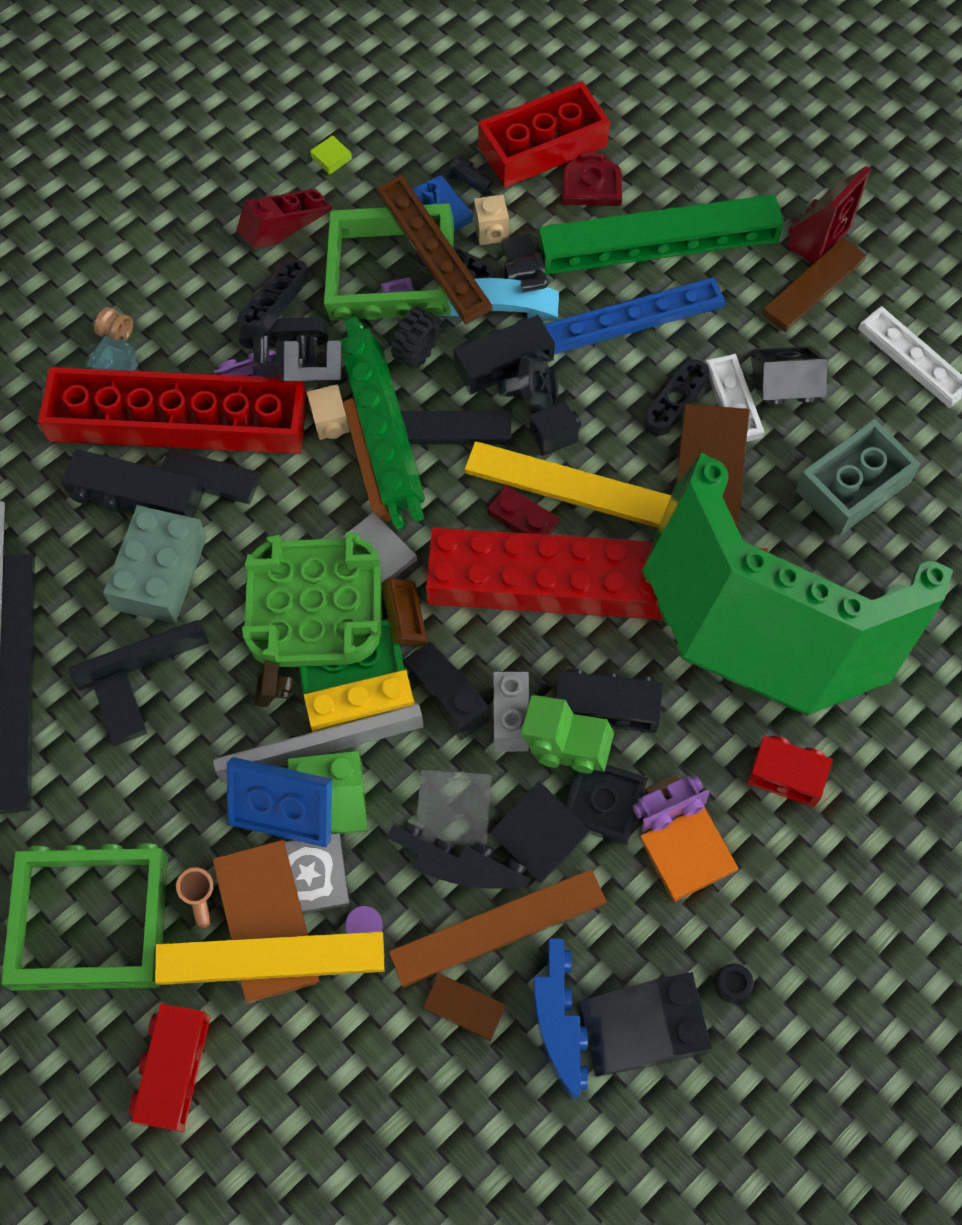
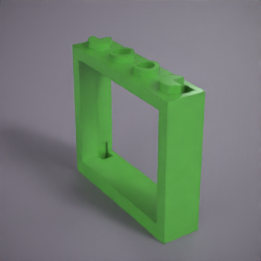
(373, 306)
(86, 977)

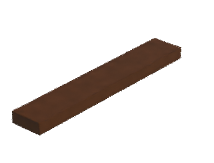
(434, 249)

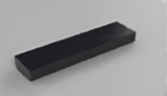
(457, 427)
(139, 654)

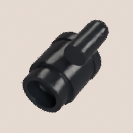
(529, 271)

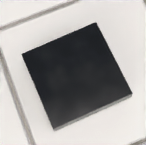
(606, 800)
(540, 832)

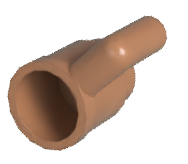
(195, 887)

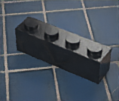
(126, 484)

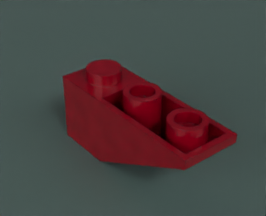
(277, 217)

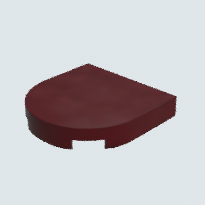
(592, 181)

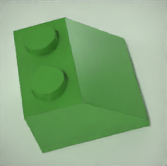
(348, 790)

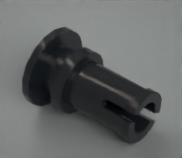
(468, 174)

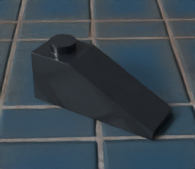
(448, 690)

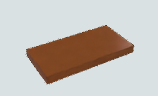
(261, 904)

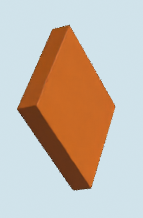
(689, 854)

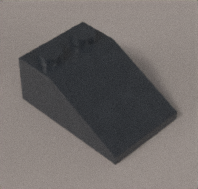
(645, 1025)

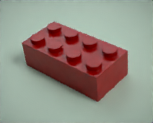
(543, 134)

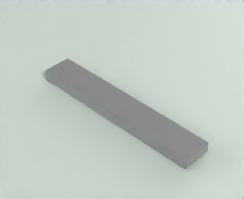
(329, 739)

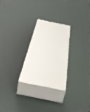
(732, 390)

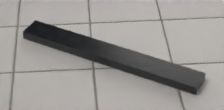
(16, 682)

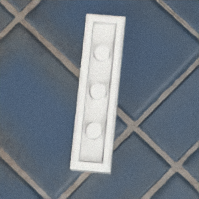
(913, 355)

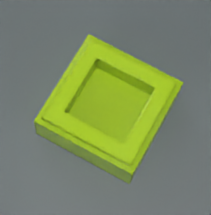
(331, 154)

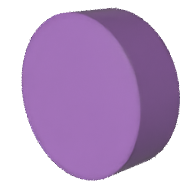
(364, 920)

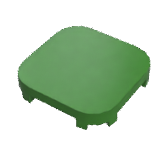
(313, 601)

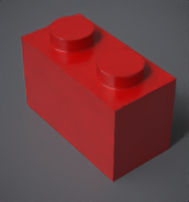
(790, 770)

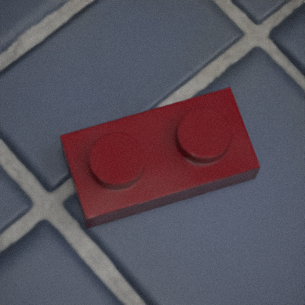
(522, 514)

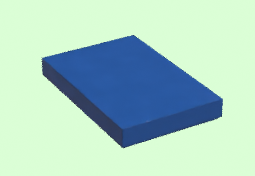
(279, 801)

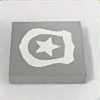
(319, 874)

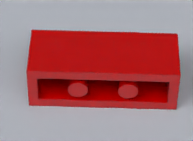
(169, 1068)

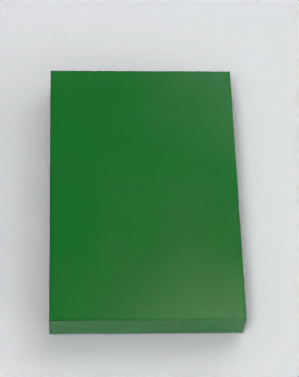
(383, 661)

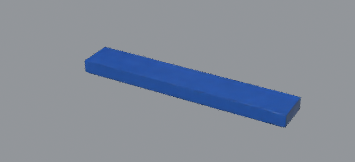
(635, 315)

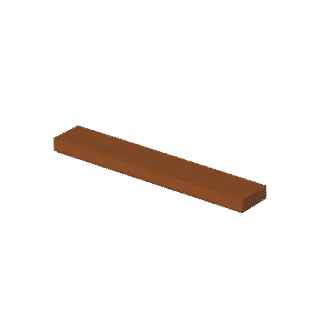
(497, 928)

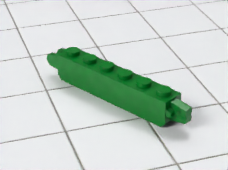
(382, 423)

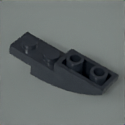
(471, 868)

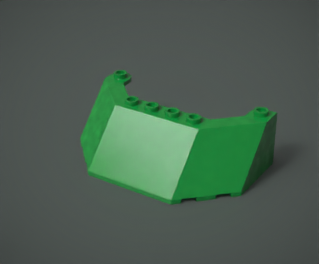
(772, 620)

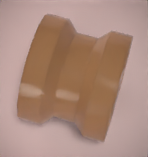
(113, 325)

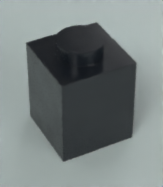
(555, 428)

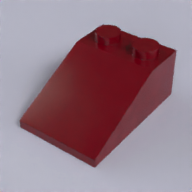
(828, 218)

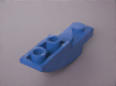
(559, 1033)

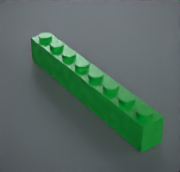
(660, 234)

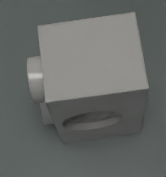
(510, 710)

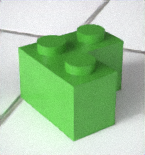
(566, 738)

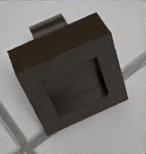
(270, 685)

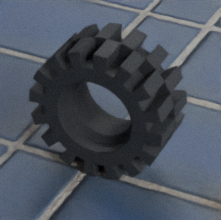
(416, 337)

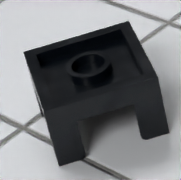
(296, 359)

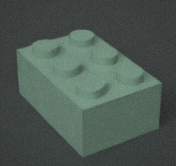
(857, 477)
(155, 564)

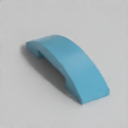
(508, 297)

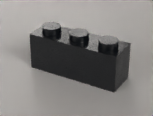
(499, 353)
(622, 701)

